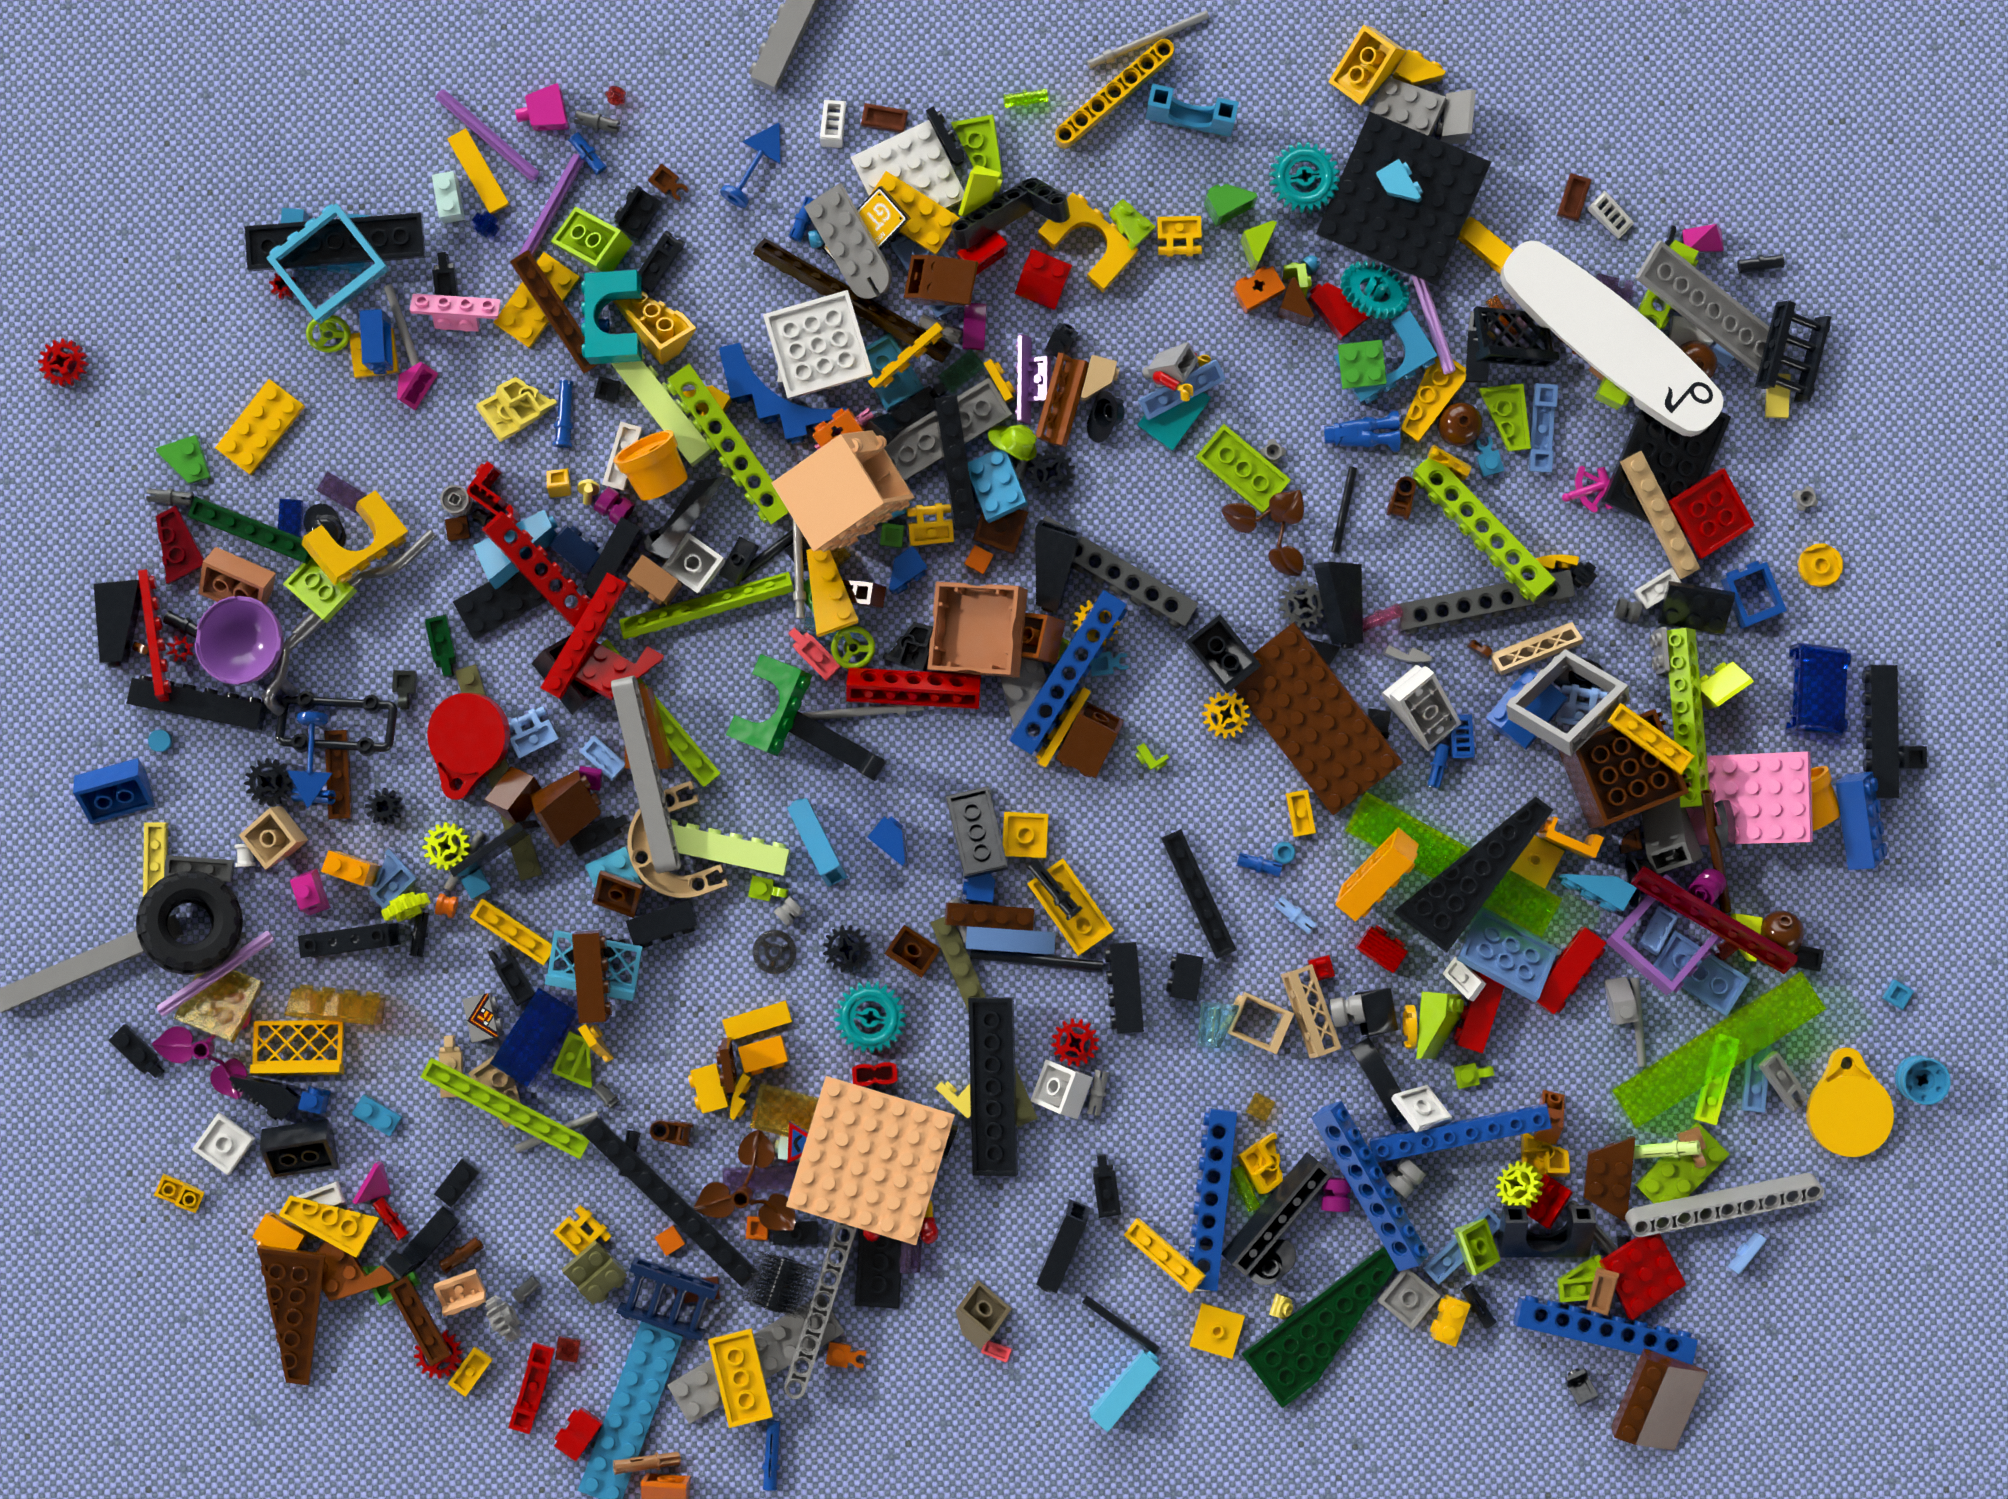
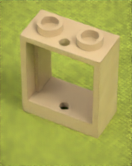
(1279, 1032)

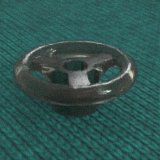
(771, 969)

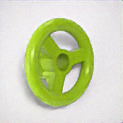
(329, 331)
(870, 648)

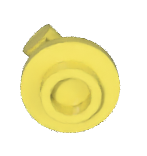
(588, 489)
(1281, 1306)

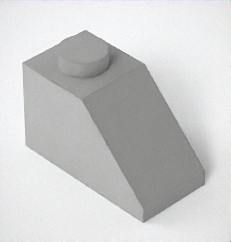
(1620, 1001)

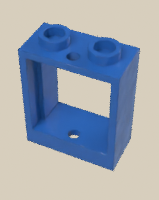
(376, 340)
(1738, 608)

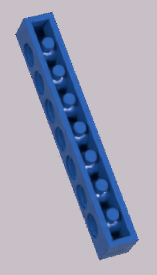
(1058, 705)
(1227, 1120)
(1461, 1133)
(1370, 1186)
(1525, 1318)

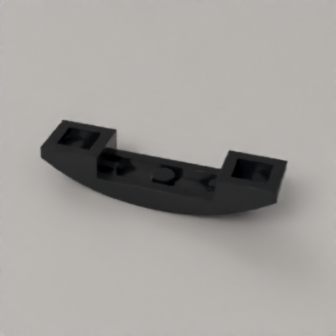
(1378, 1076)

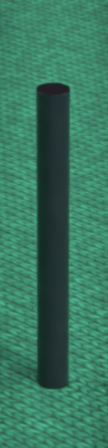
(1343, 512)
(1117, 1322)

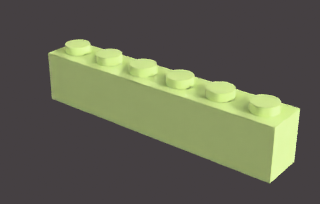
(664, 409)
(731, 848)

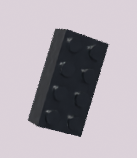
(1125, 987)

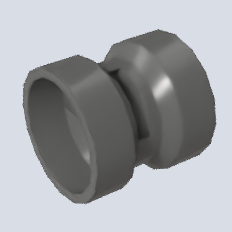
(1628, 610)

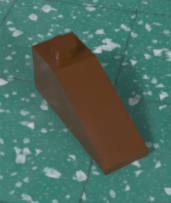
(865, 593)

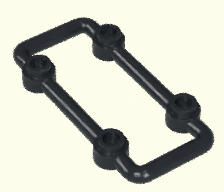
(365, 745)

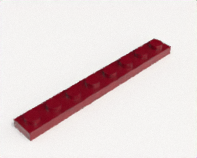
(1714, 920)

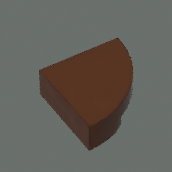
(141, 648)
(1484, 651)
(1631, 842)

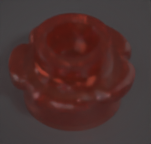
(615, 95)

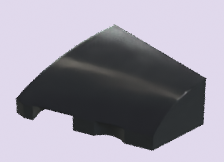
(912, 648)

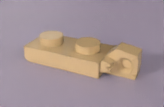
(452, 1057)

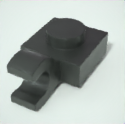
(404, 683)

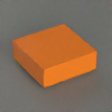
(979, 559)
(755, 1229)
(670, 1240)

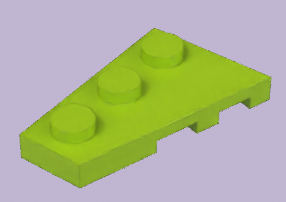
(980, 141)
(1509, 414)

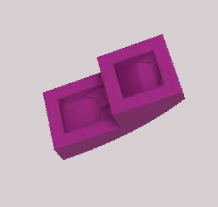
(974, 326)

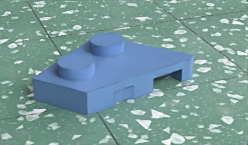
(392, 880)

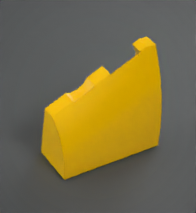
(1457, 466)
(1544, 1156)
(1262, 1164)

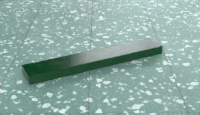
(248, 529)

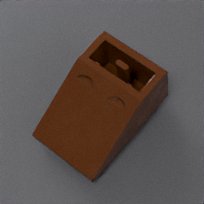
(940, 280)

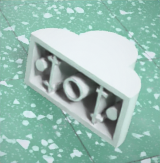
(1422, 706)

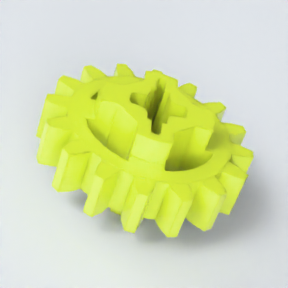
(449, 838)
(405, 906)
(1519, 1174)

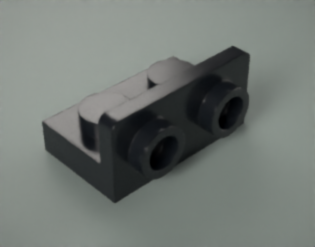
(637, 212)

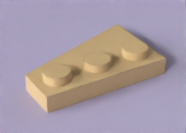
(496, 1080)

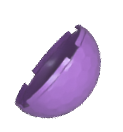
(239, 640)

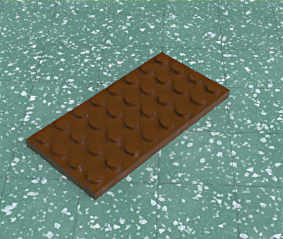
(1316, 720)

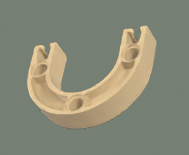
(667, 882)

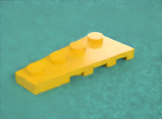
(917, 350)
(1432, 398)
(829, 596)
(334, 1225)

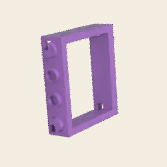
(1644, 966)

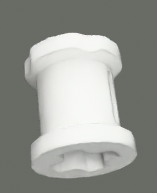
(244, 856)

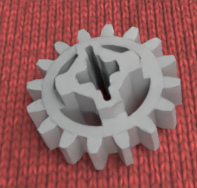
(503, 1318)

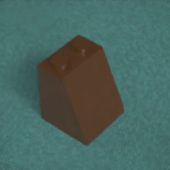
(1089, 740)
(566, 807)

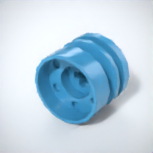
(1935, 1082)

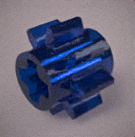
(485, 224)

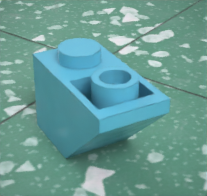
(1397, 182)

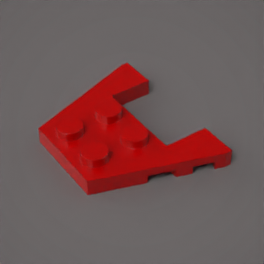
(604, 665)

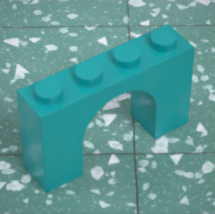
(600, 290)

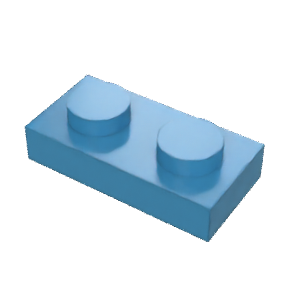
(377, 1115)

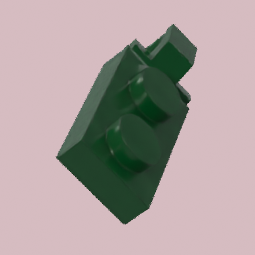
(441, 643)

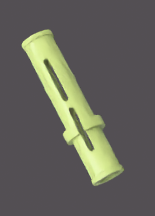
(1670, 1149)

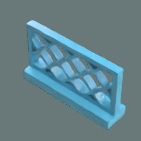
(567, 980)

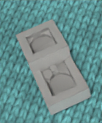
(1413, 655)

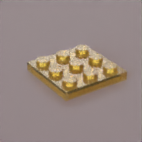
(221, 1006)

